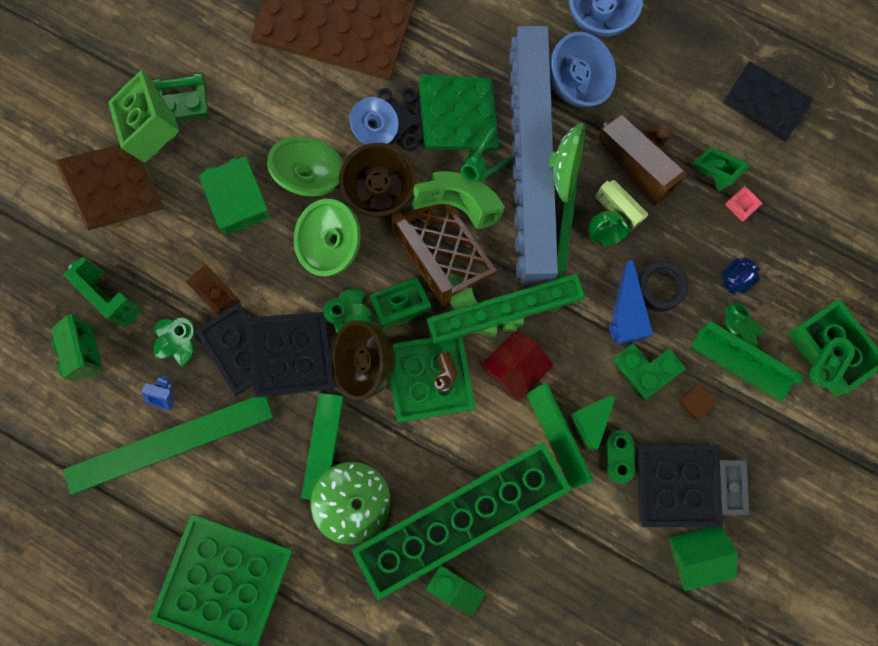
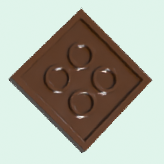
(108, 186)

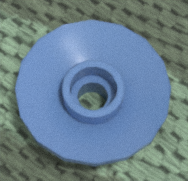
(381, 114)

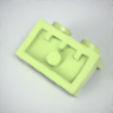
(616, 199)

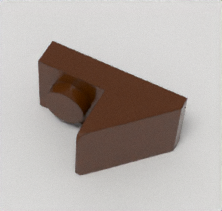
(212, 290)

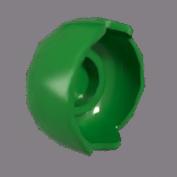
(608, 228)

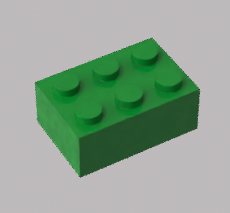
(829, 323)

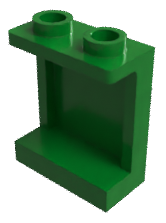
(234, 195)
(83, 276)

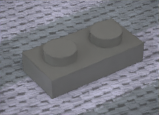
(734, 487)

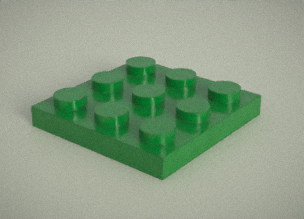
(457, 112)
(414, 379)

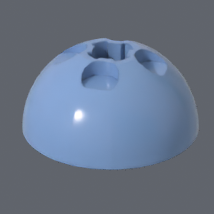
(605, 17)
(582, 70)

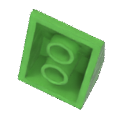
(142, 118)

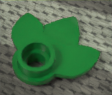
(350, 307)
(741, 324)
(172, 342)

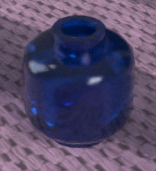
(740, 276)

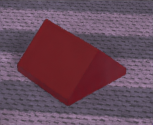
(517, 364)

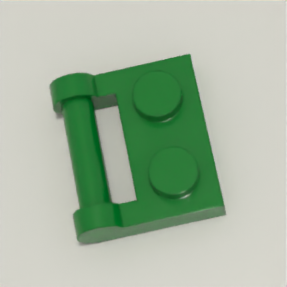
(187, 104)

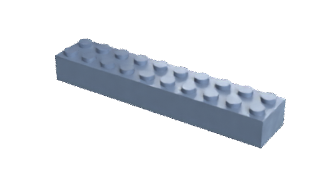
(532, 153)

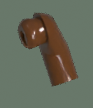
(448, 373)

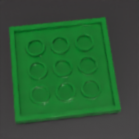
(221, 584)

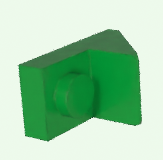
(721, 167)

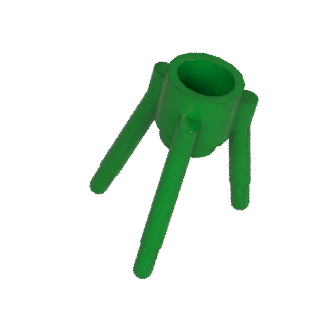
(475, 165)

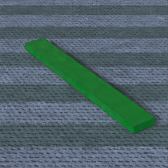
(167, 444)

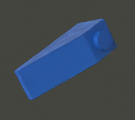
(629, 315)

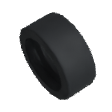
(679, 278)

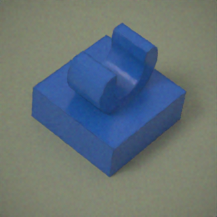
(159, 394)

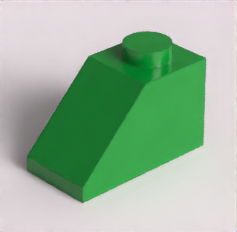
(455, 590)

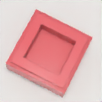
(743, 203)

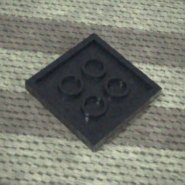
(288, 354)
(679, 486)

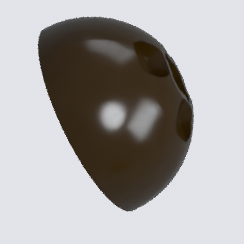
(368, 171)
(362, 360)

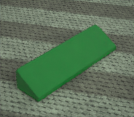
(559, 436)
(323, 440)

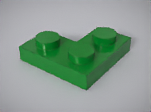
(646, 376)

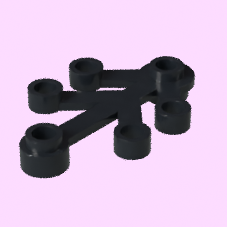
(405, 118)

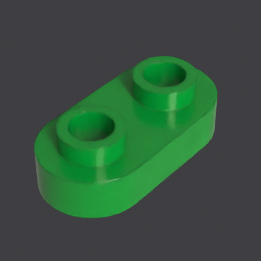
(831, 364)
(620, 456)

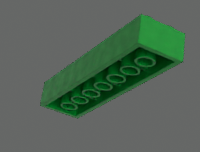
(460, 520)

